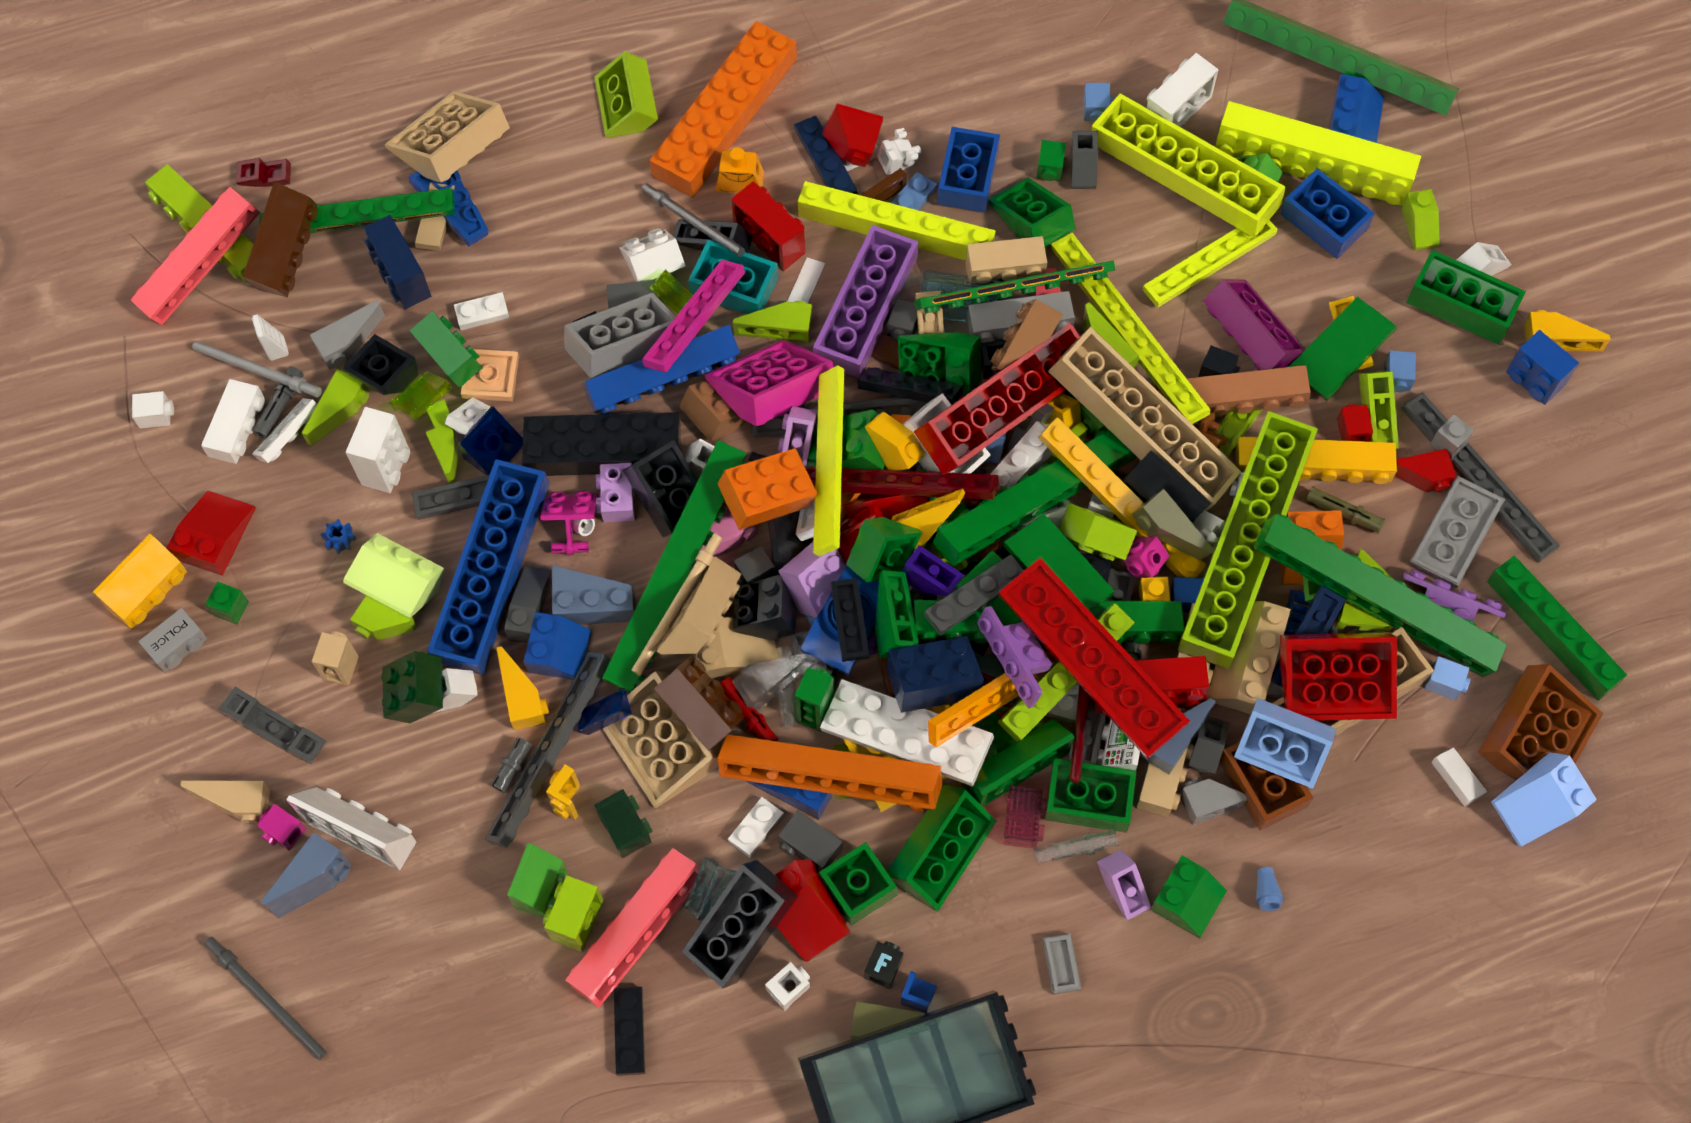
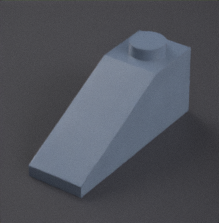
(1171, 752)

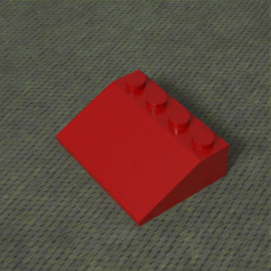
(1340, 675)

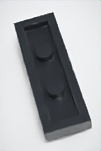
(849, 620)
(629, 1031)

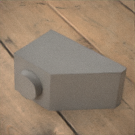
(1210, 799)

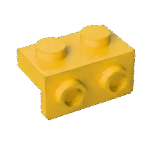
(561, 791)

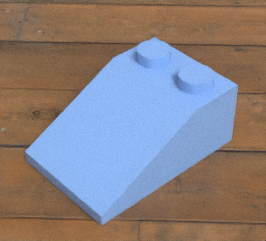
(1543, 798)

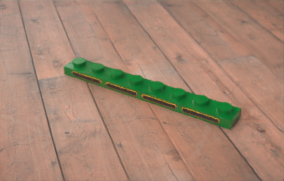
(367, 211)
(1005, 289)

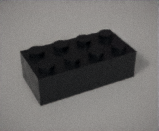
(739, 923)

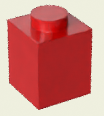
(1355, 423)

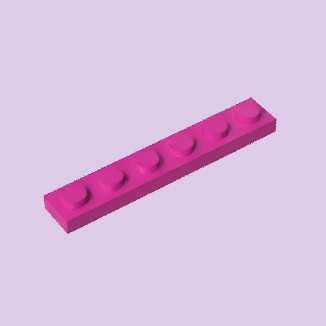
(693, 316)

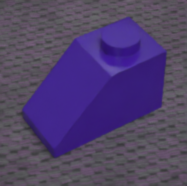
(930, 573)

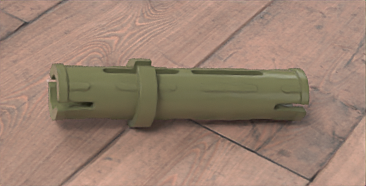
(1349, 511)

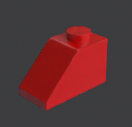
(1427, 471)

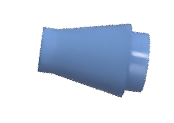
(1268, 891)

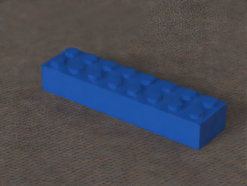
(489, 566)

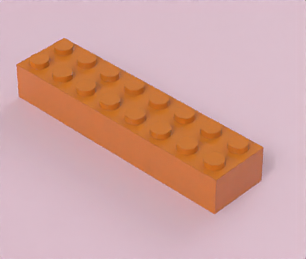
(723, 109)

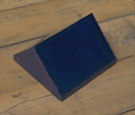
(490, 440)

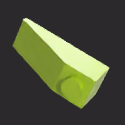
(783, 321)
(1379, 396)
(338, 403)

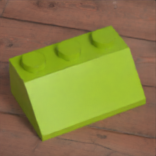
(626, 96)

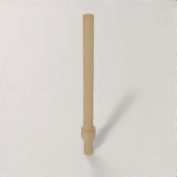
(703, 560)

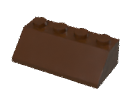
(280, 240)

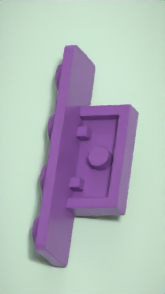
(1461, 603)
(1017, 652)

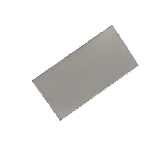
(1456, 531)

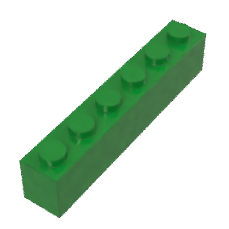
(1556, 628)

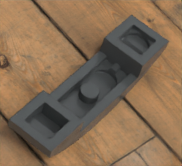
(272, 726)

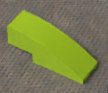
(443, 440)

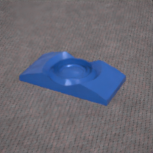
(823, 635)

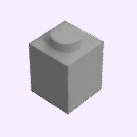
(1452, 436)

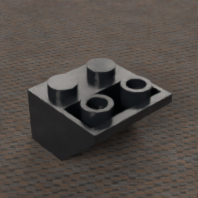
(764, 609)

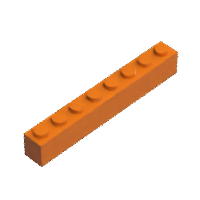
(830, 771)

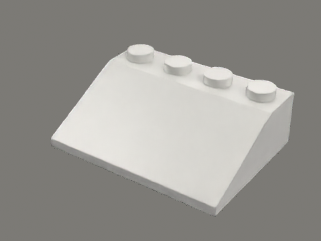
(354, 826)

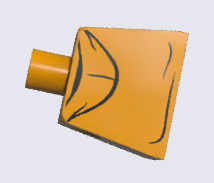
(738, 170)

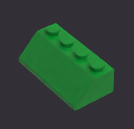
(1465, 297)
(1020, 761)
(941, 847)

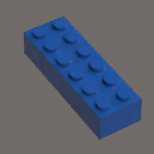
(633, 379)

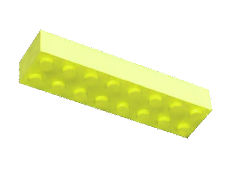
(1303, 147)
(1188, 165)

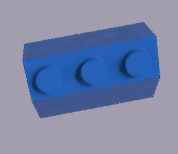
(1356, 108)

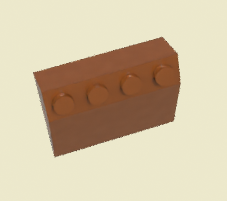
(1539, 718)

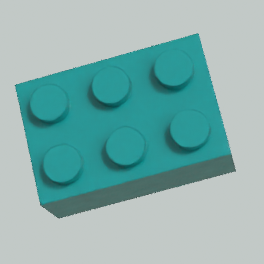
(751, 290)

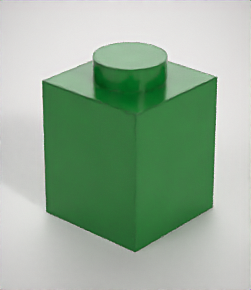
(1051, 160)
(227, 603)

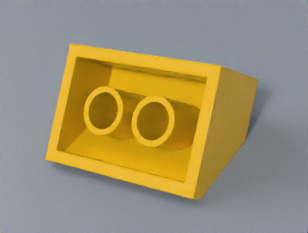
(140, 582)

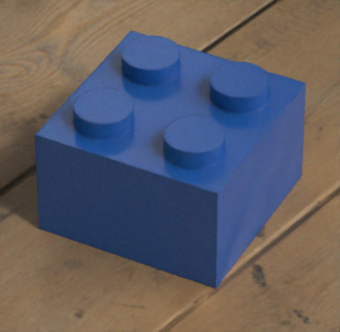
(1542, 367)

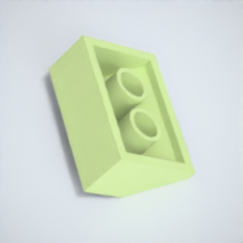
(394, 575)

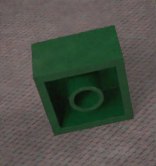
(412, 687)

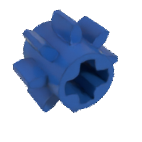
(341, 543)

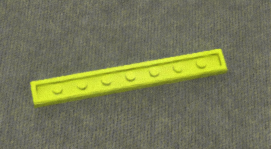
(829, 461)

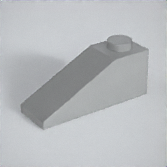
(345, 336)

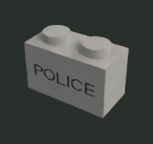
(173, 640)

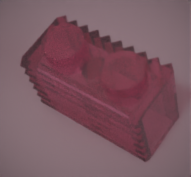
(1023, 817)

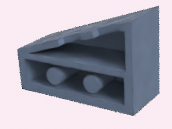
(590, 598)

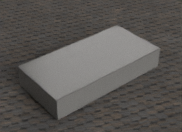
(1061, 964)

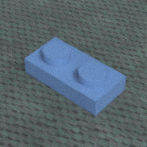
(916, 192)

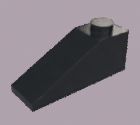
(693, 238)

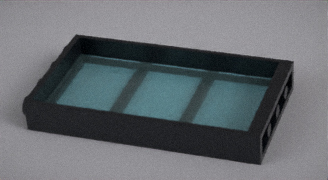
(927, 1069)

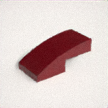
(260, 174)

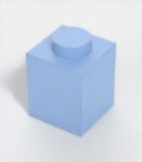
(1448, 678)

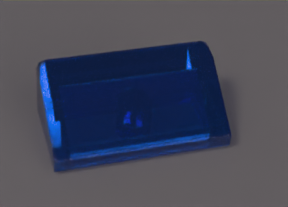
(604, 712)

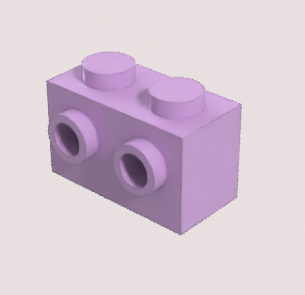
(799, 431)
(616, 494)

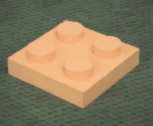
(495, 379)

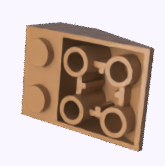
(1033, 327)
(709, 411)

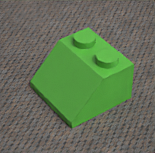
(536, 881)

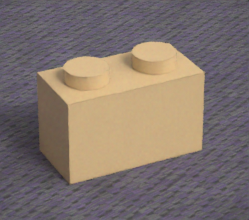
(335, 658)

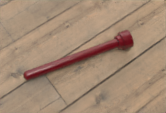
(1079, 734)

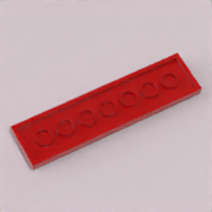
(1094, 658)

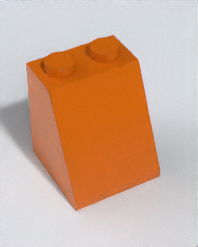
(1325, 525)

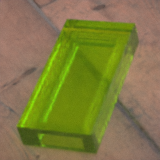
(671, 291)

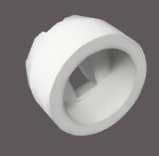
(587, 529)

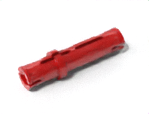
(754, 721)

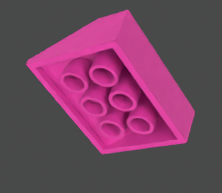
(769, 381)

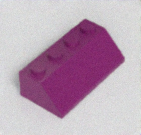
(1253, 325)

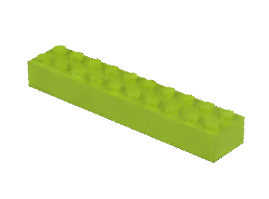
(1236, 565)

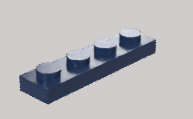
(824, 156)
(1316, 620)

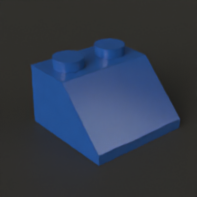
(556, 646)

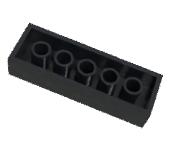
(584, 442)

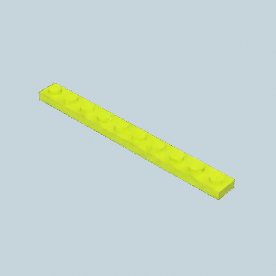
(1129, 326)

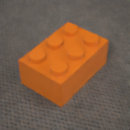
(767, 488)

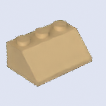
(1005, 260)

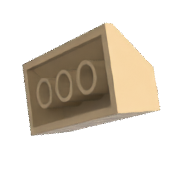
(702, 610)
(1253, 661)

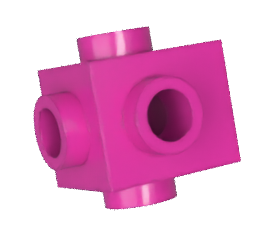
(1146, 557)

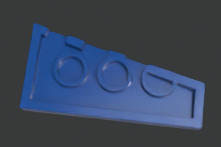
(467, 219)

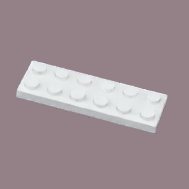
(879, 725)

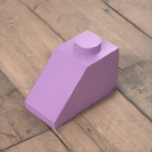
(1124, 883)

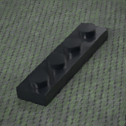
(907, 386)

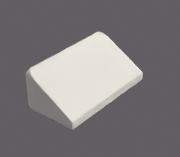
(1458, 776)

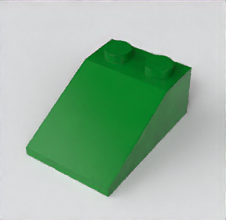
(1034, 211)

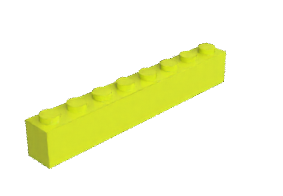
(860, 213)

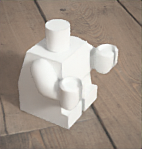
(897, 153)
(1210, 527)

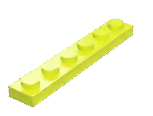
(1204, 264)

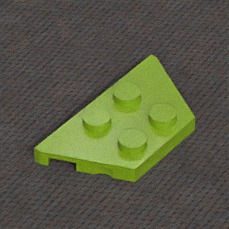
(1355, 616)

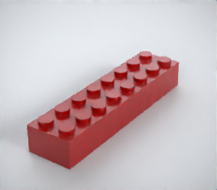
(995, 404)

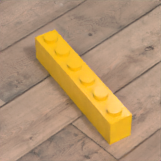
(1337, 460)

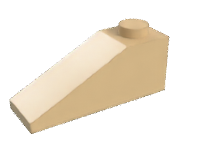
(236, 798)

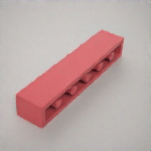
(195, 256)
(634, 928)

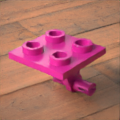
(568, 508)

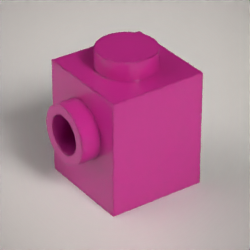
(280, 827)

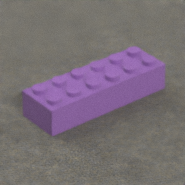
(866, 300)

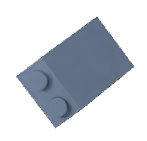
(310, 874)

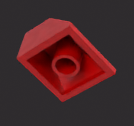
(853, 133)

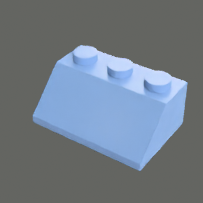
(1285, 743)

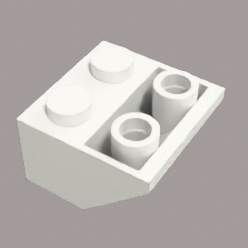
(652, 255)

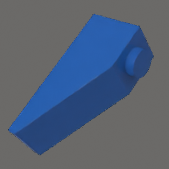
(807, 801)

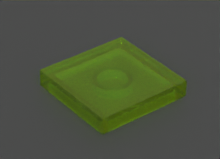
(420, 395)

